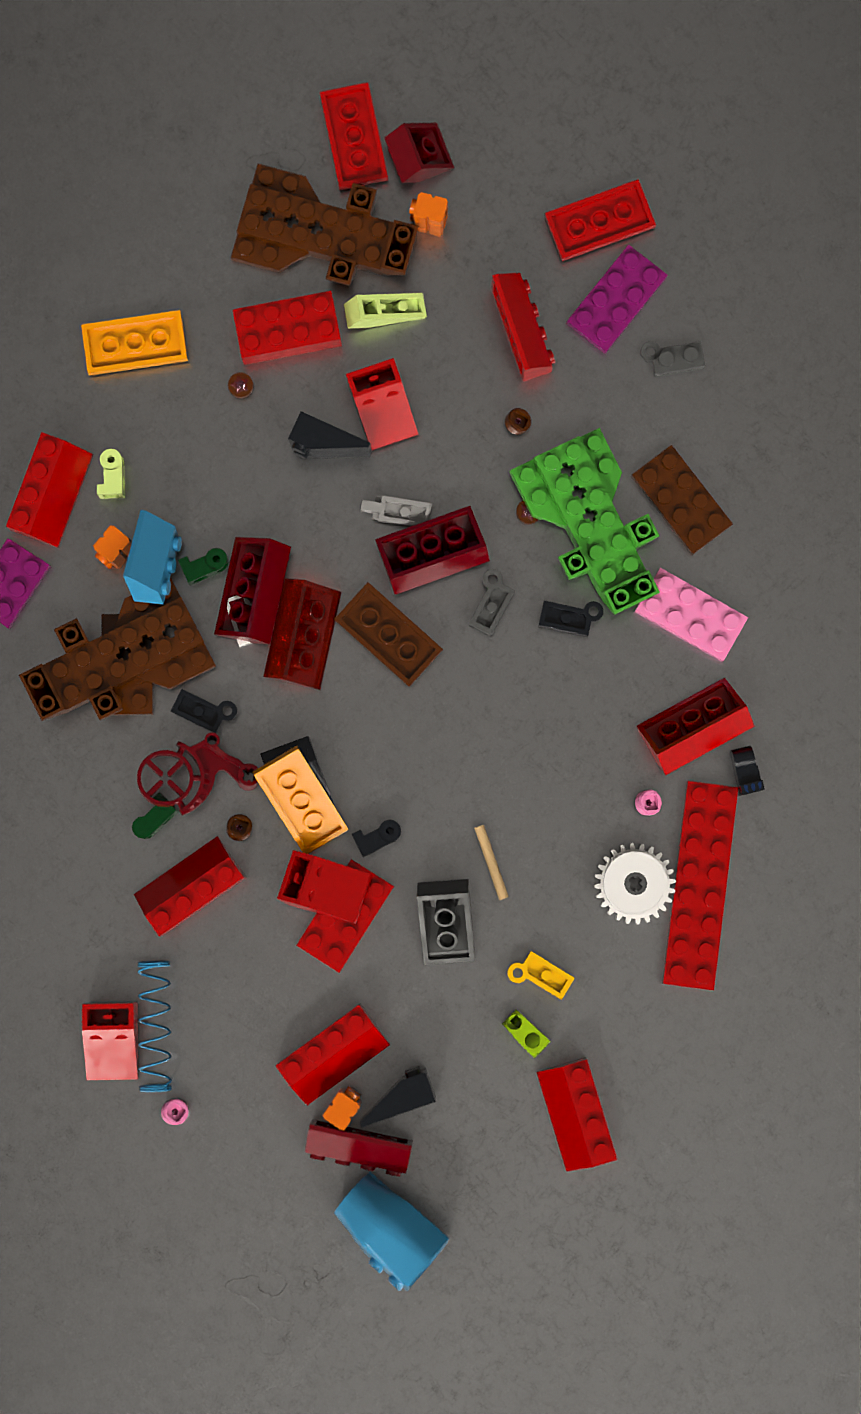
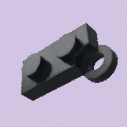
(569, 618)
(201, 711)

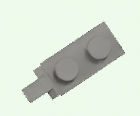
(397, 510)

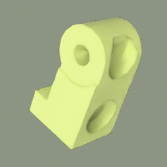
(113, 475)

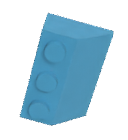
(152, 559)

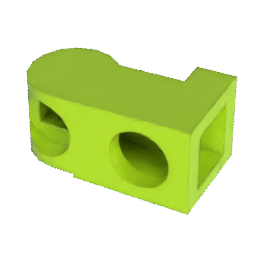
(526, 1033)

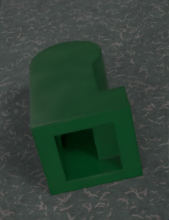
(204, 567)
(154, 820)

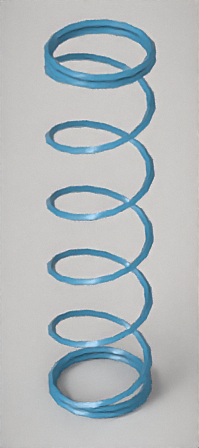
(154, 1087)

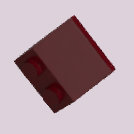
(418, 151)

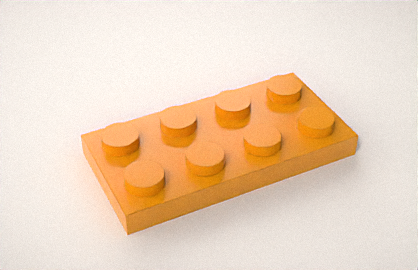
(134, 342)
(300, 800)

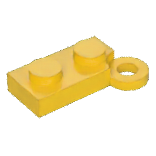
(542, 974)

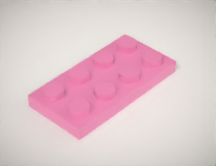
(692, 615)

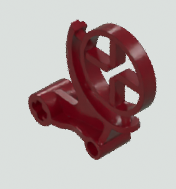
(209, 760)

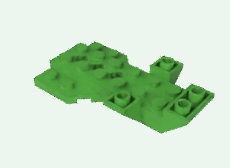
(604, 546)

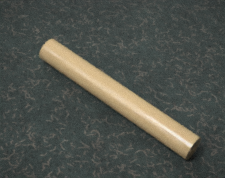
(491, 862)

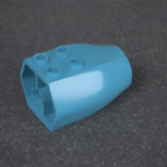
(390, 1231)

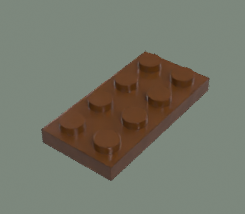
(681, 500)
(388, 634)
(137, 695)

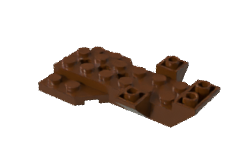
(347, 239)
(92, 668)

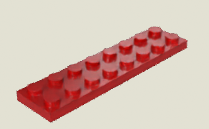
(700, 885)

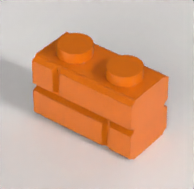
(429, 213)
(112, 548)
(343, 1107)

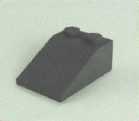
(445, 921)

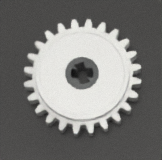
(653, 882)

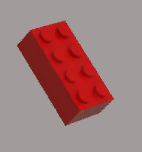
(287, 327)

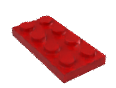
(354, 135)
(600, 220)
(335, 939)

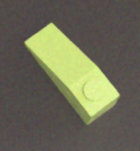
(384, 309)

